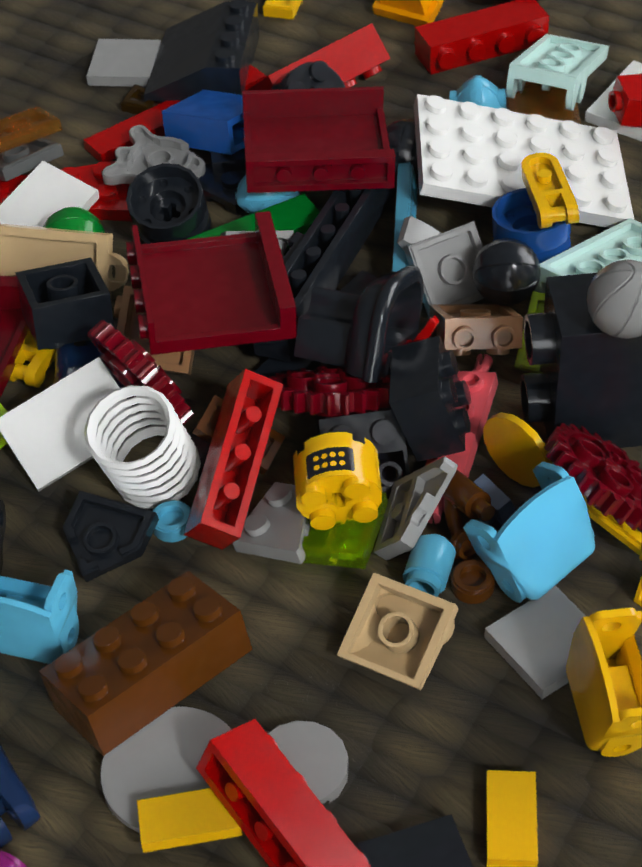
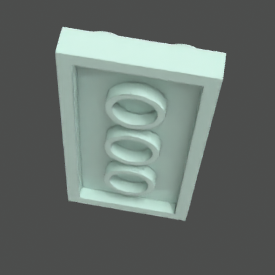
(556, 63)
(595, 253)

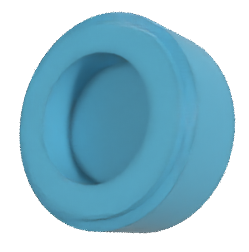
(172, 521)

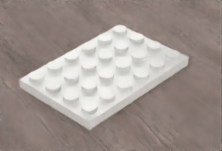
(478, 151)

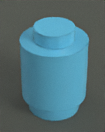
(430, 564)

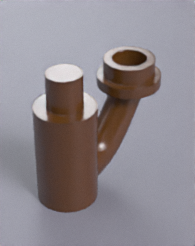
(465, 497)

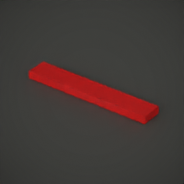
(104, 143)

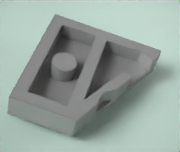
(412, 506)
(275, 527)

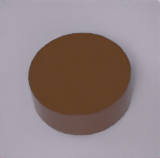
(472, 581)

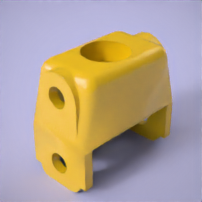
(607, 680)

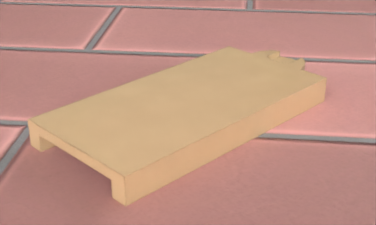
(38, 247)

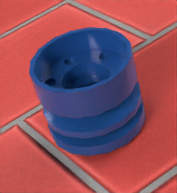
(516, 218)

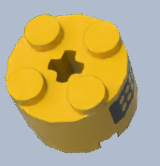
(337, 480)

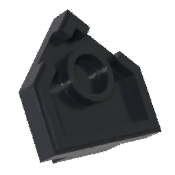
(223, 177)
(106, 533)

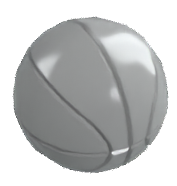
(616, 299)

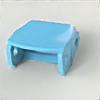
(540, 539)
(37, 618)

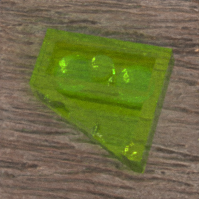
(344, 543)

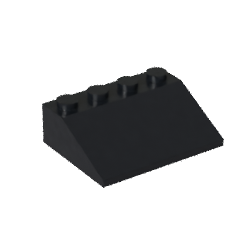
(206, 53)

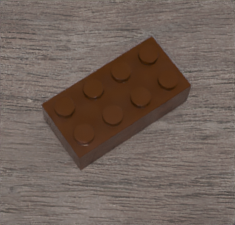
(146, 661)

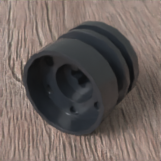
(167, 204)

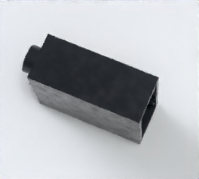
(582, 371)

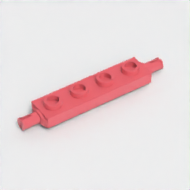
(482, 390)

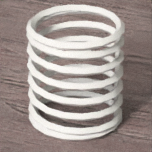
(164, 422)

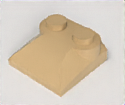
(398, 631)

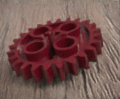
(135, 366)
(330, 392)
(601, 472)

